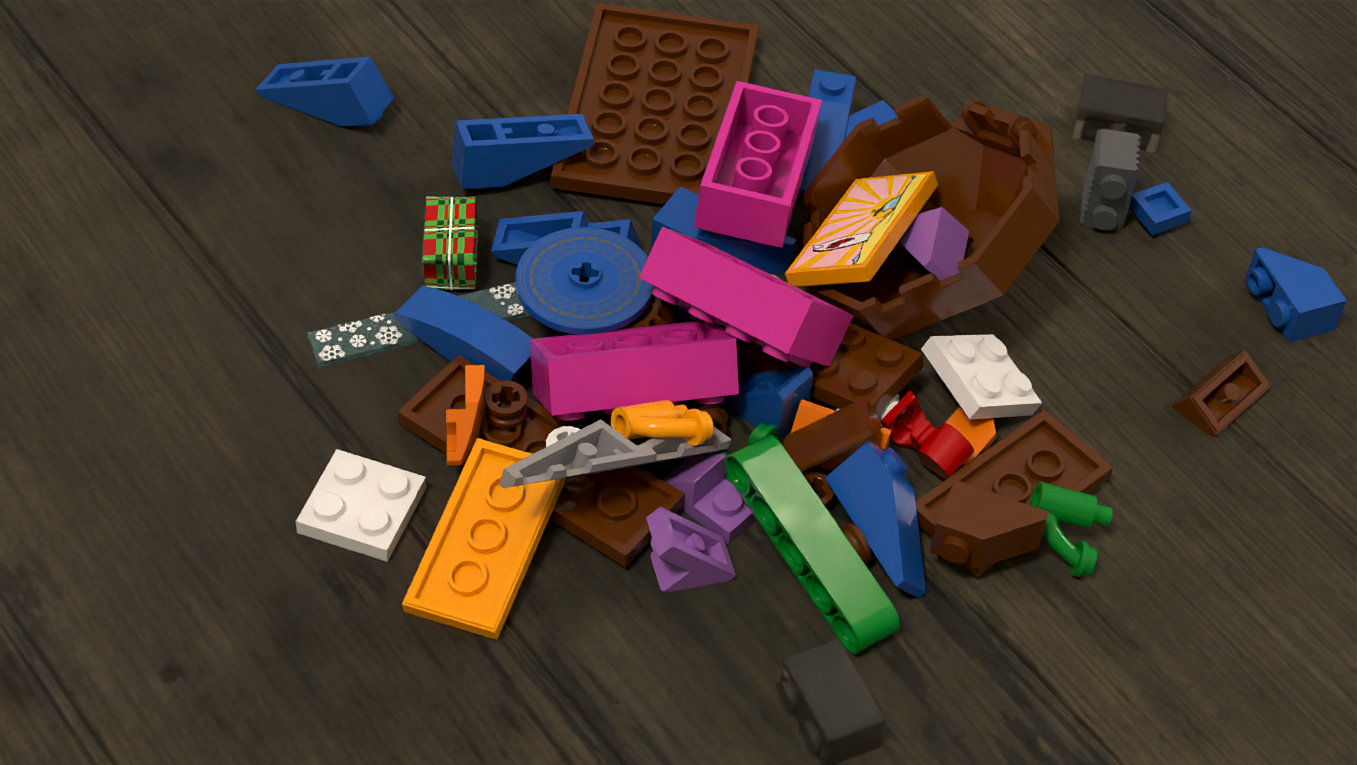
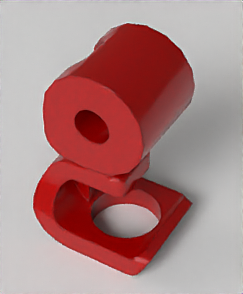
(938, 448)

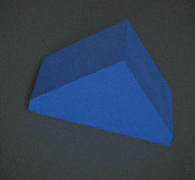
(772, 397)

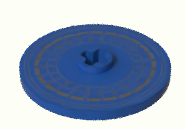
(552, 277)

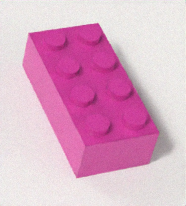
(757, 164)
(744, 300)
(633, 368)

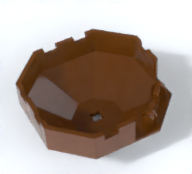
(990, 176)

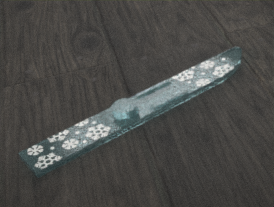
(385, 333)

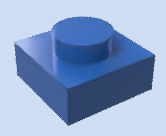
(1160, 208)

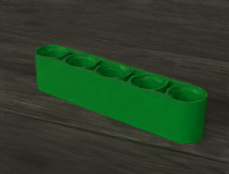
(812, 544)

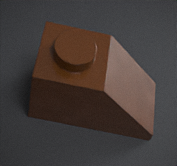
(985, 527)

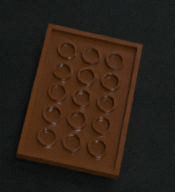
(653, 100)

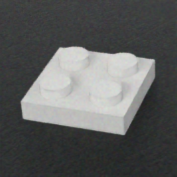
(981, 376)
(361, 505)

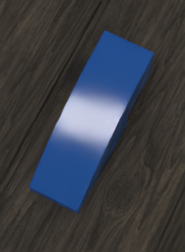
(519, 233)
(464, 328)

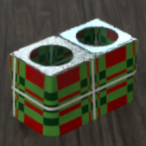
(450, 243)

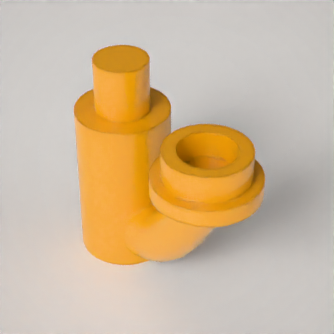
(662, 420)

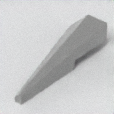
(601, 450)

